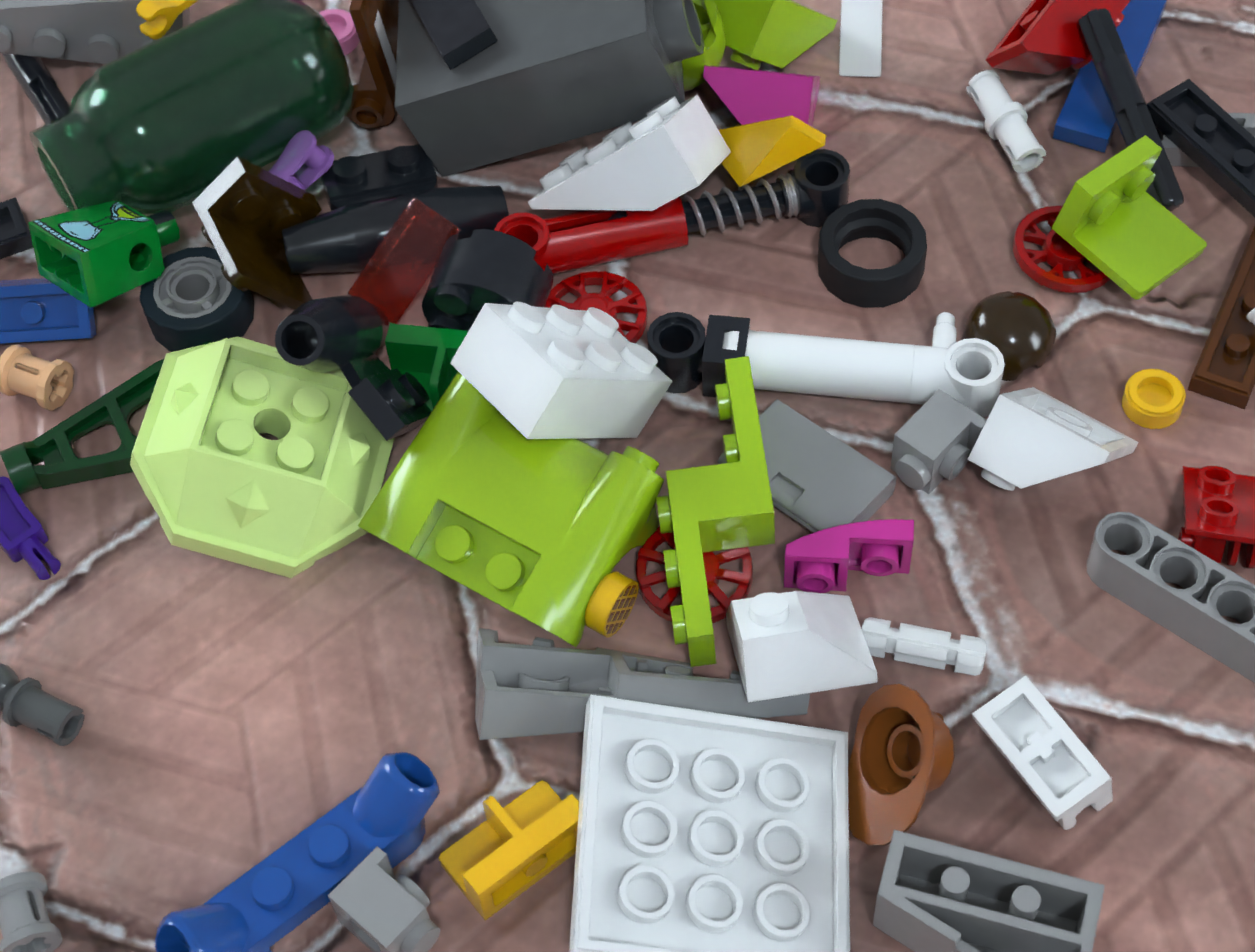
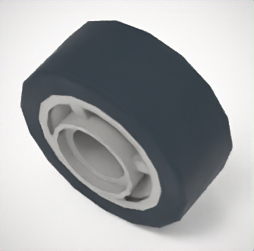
(195, 301)

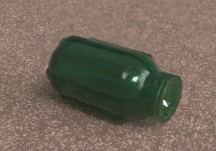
(190, 103)

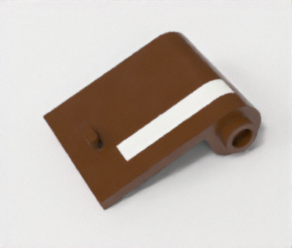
(378, 33)

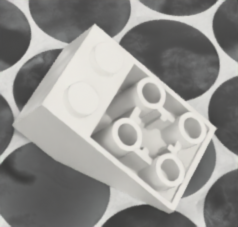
(638, 163)

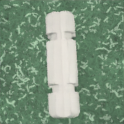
(925, 646)

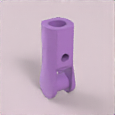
(303, 160)

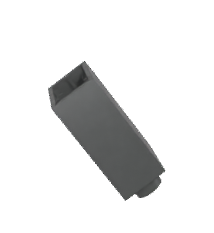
(546, 80)

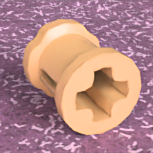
(35, 377)

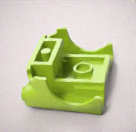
(513, 513)

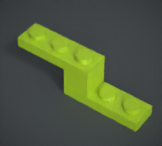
(716, 510)

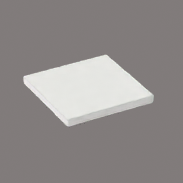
(709, 833)

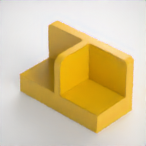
(513, 847)

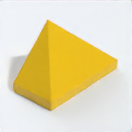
(767, 146)

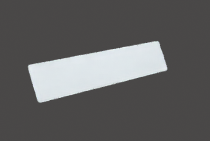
(860, 38)

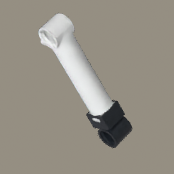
(827, 365)

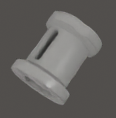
(25, 916)

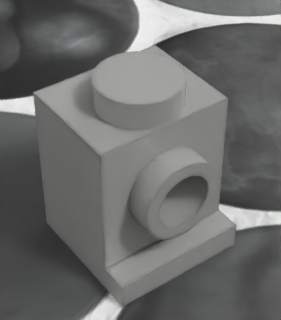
(935, 442)
(384, 910)

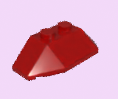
(1049, 36)

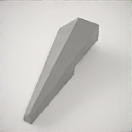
(547, 687)

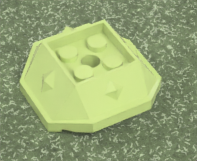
(249, 495)

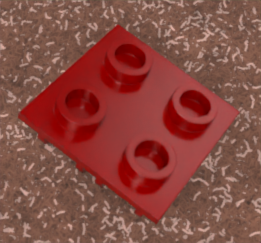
(1219, 509)

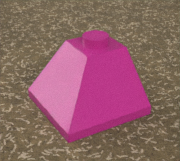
(764, 94)

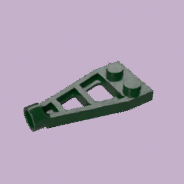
(56, 444)

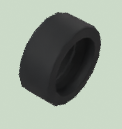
(872, 220)

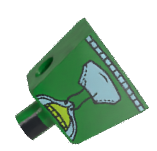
(102, 249)

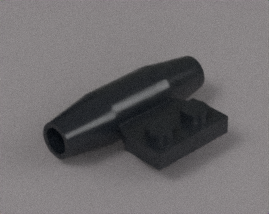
(366, 200)
(345, 336)

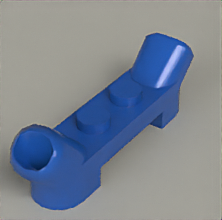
(302, 872)

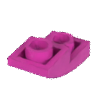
(824, 557)

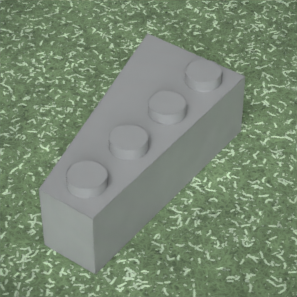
(75, 29)

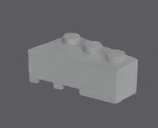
(977, 902)

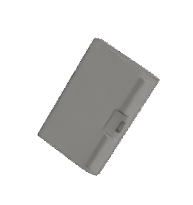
(818, 475)

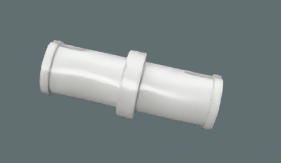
(1006, 121)

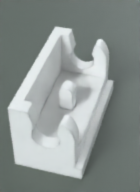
(1045, 752)

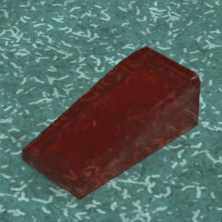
(403, 259)

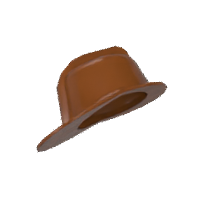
(895, 761)

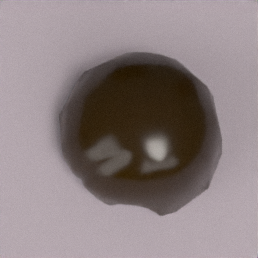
(1016, 327)

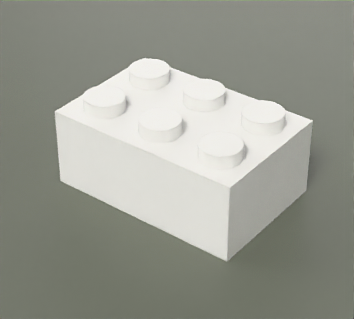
(561, 371)

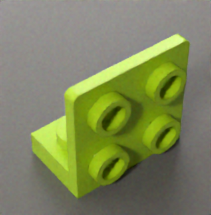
(1123, 226)

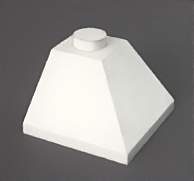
(1041, 439)
(798, 644)

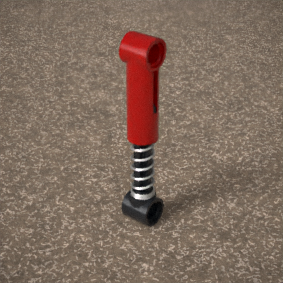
(598, 237)

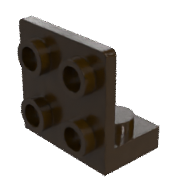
(244, 223)

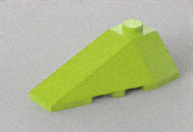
(771, 30)

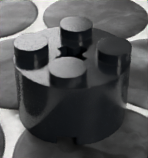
(482, 271)

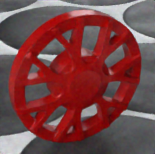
(1055, 252)
(610, 284)

